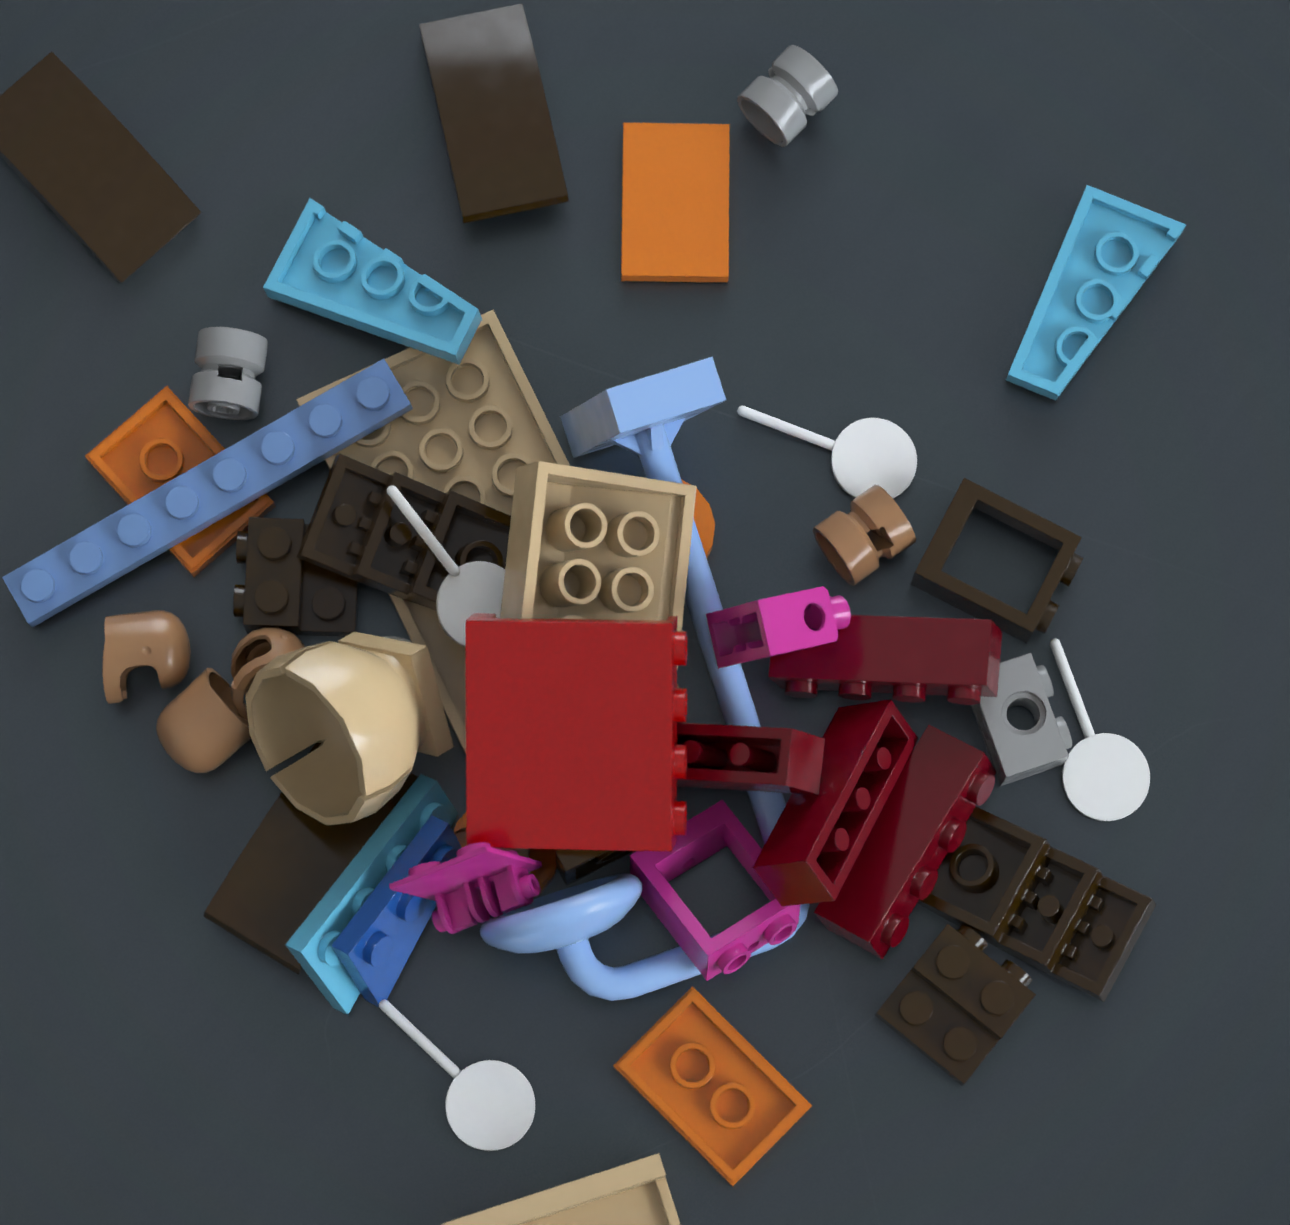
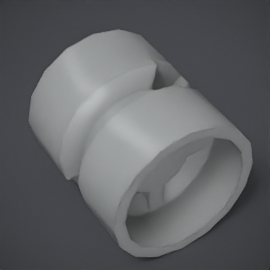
(795, 88)
(231, 356)

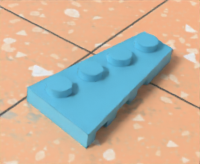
(1094, 278)
(353, 281)
(335, 910)

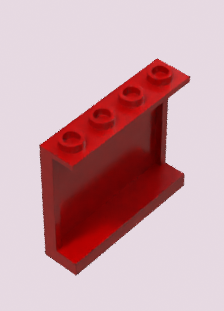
(574, 733)

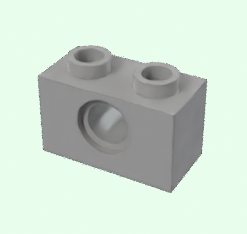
(1022, 752)

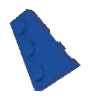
(391, 922)

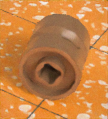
(869, 531)

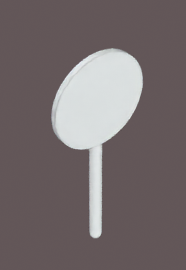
(862, 455)
(466, 589)
(1104, 772)
(487, 1102)

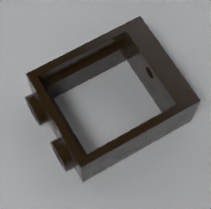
(976, 603)

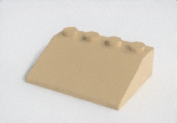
(596, 545)

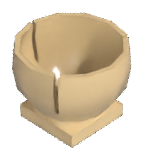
(367, 706)

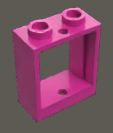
(731, 948)

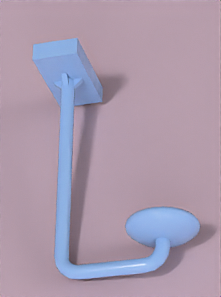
(644, 421)

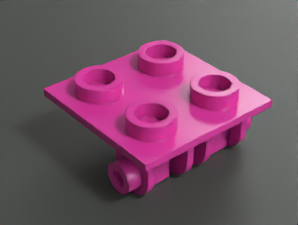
(473, 885)

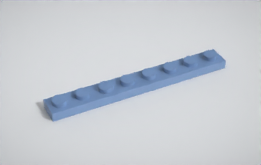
(207, 493)

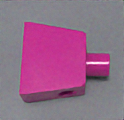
(776, 625)

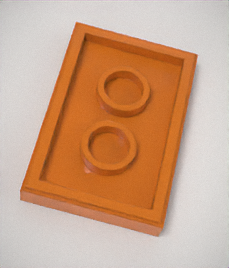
(675, 202)
(154, 449)
(712, 1086)

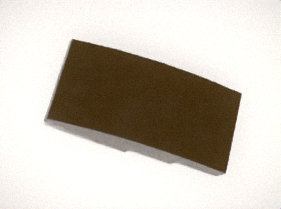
(493, 113)
(89, 168)
(372, 542)
(287, 874)
(1039, 904)

